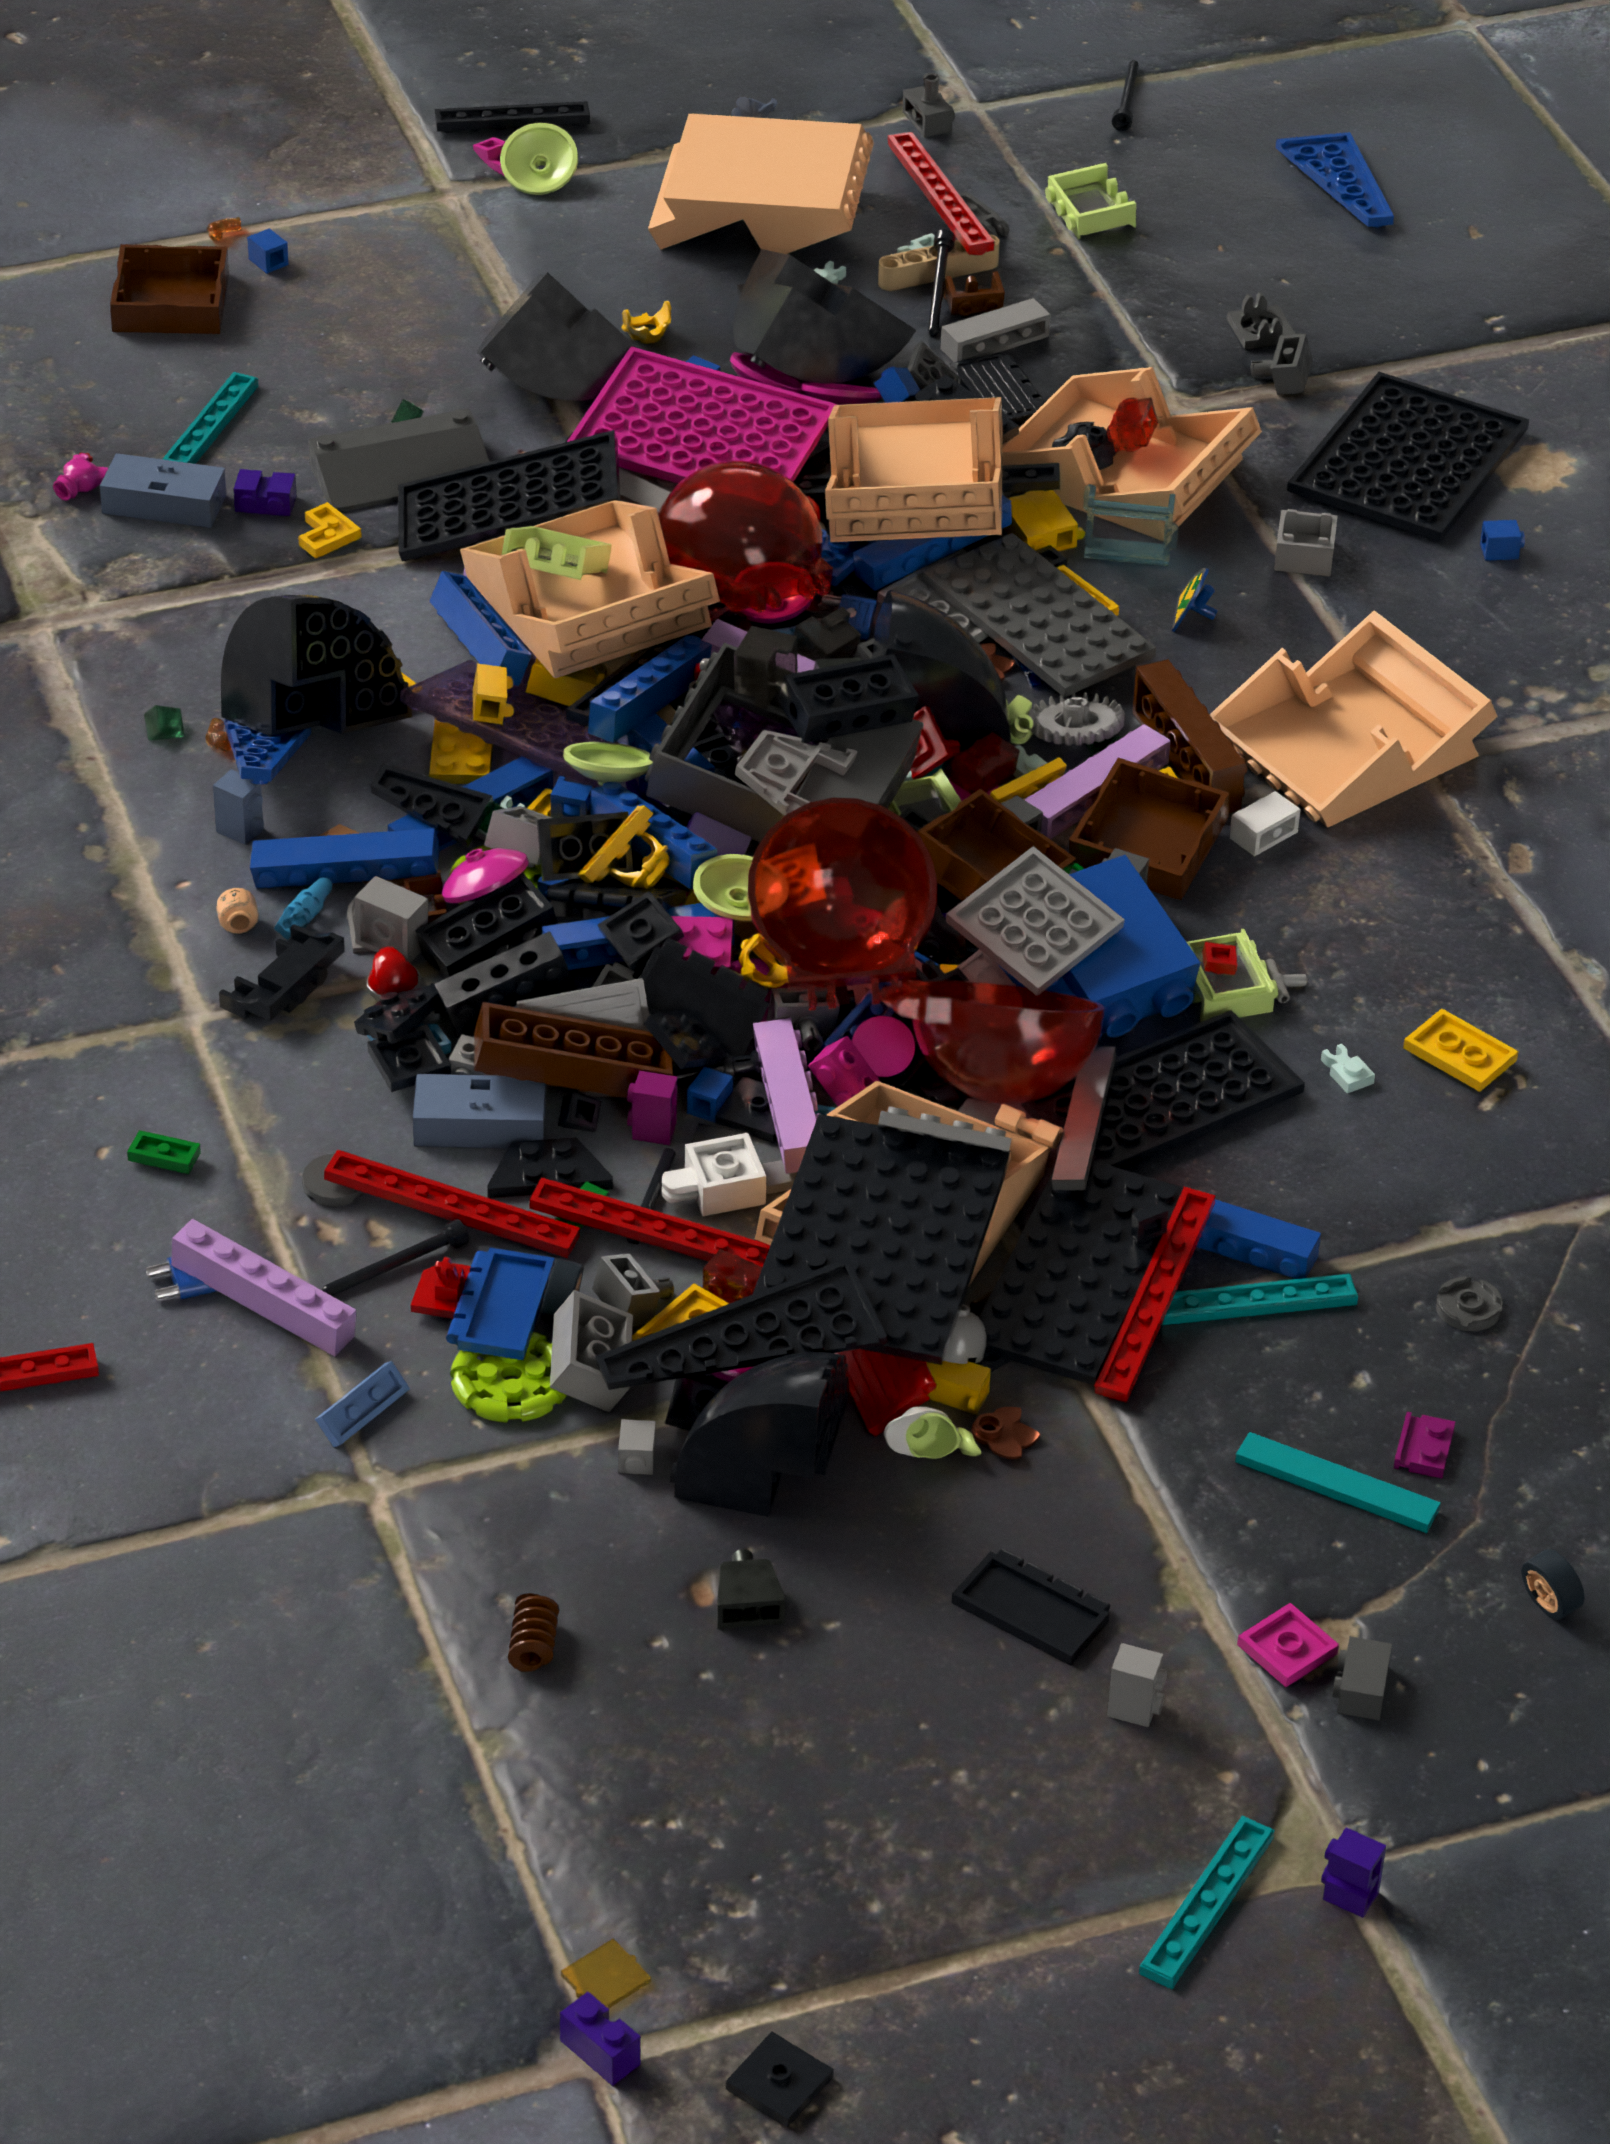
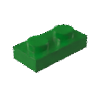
(164, 1152)

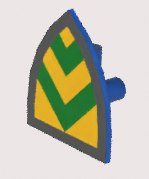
(1189, 600)

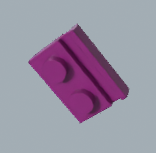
(1424, 1445)

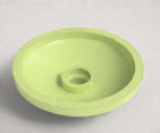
(537, 146)
(607, 761)
(723, 886)

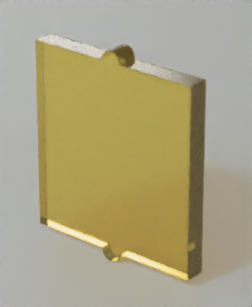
(607, 1974)

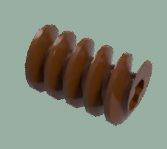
(533, 1632)

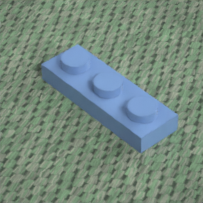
(362, 1404)

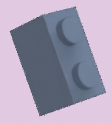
(238, 807)

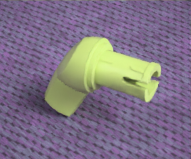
(1020, 721)

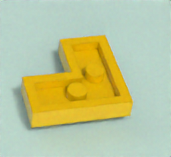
(329, 532)

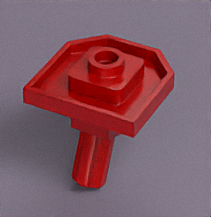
(932, 747)
(440, 1289)

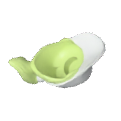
(928, 1434)

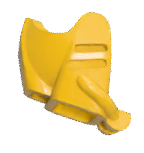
(660, 320)
(652, 868)
(777, 974)

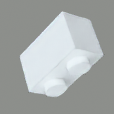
(1264, 823)

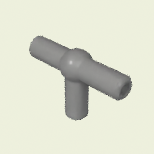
(1284, 981)

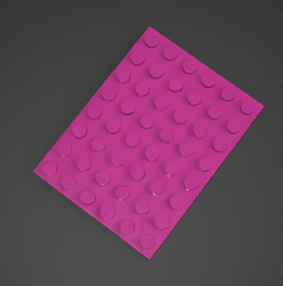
(688, 416)

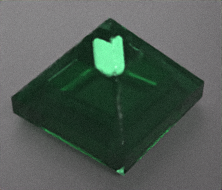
(407, 411)

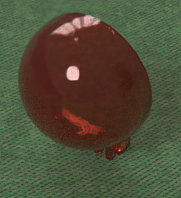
(749, 532)
(842, 896)
(999, 1037)

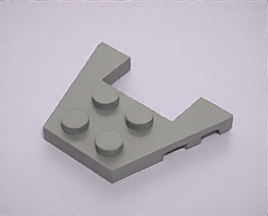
(779, 764)

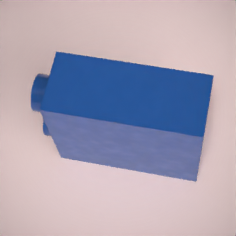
(1142, 965)

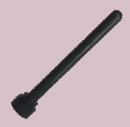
(1122, 117)
(943, 242)
(451, 1235)

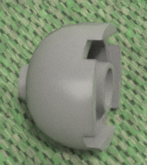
(967, 1338)

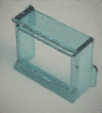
(1129, 550)

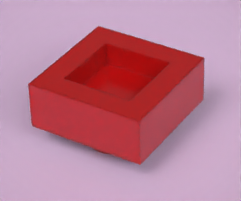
(1219, 958)

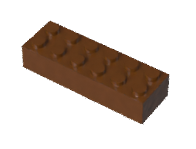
(1197, 743)
(564, 1050)

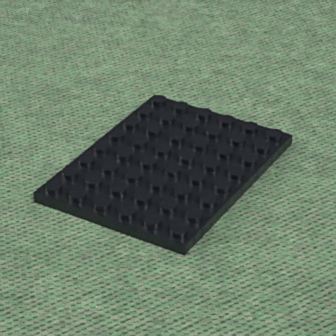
(1408, 456)
(902, 1213)

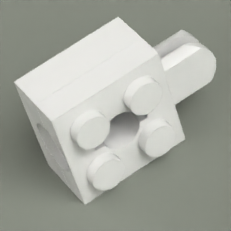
(719, 1174)

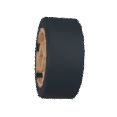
(563, 1281)
(1553, 1584)

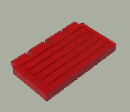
(886, 1386)

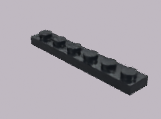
(511, 116)

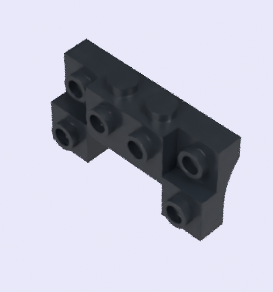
(289, 978)

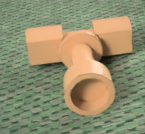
(1036, 1130)

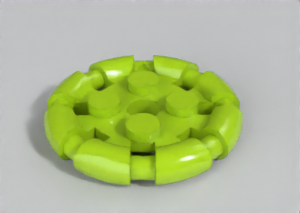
(485, 1390)

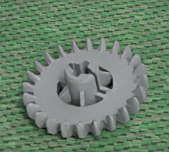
(1077, 720)

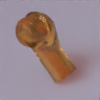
(217, 227)
(216, 736)

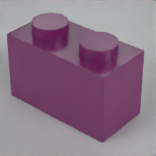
(653, 1107)

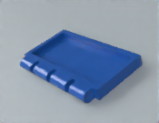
(500, 1303)

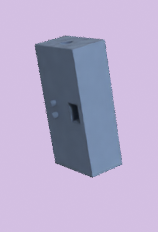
(163, 490)
(477, 1111)

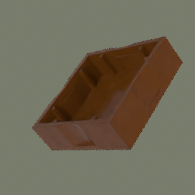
(170, 289)
(1154, 818)
(980, 842)

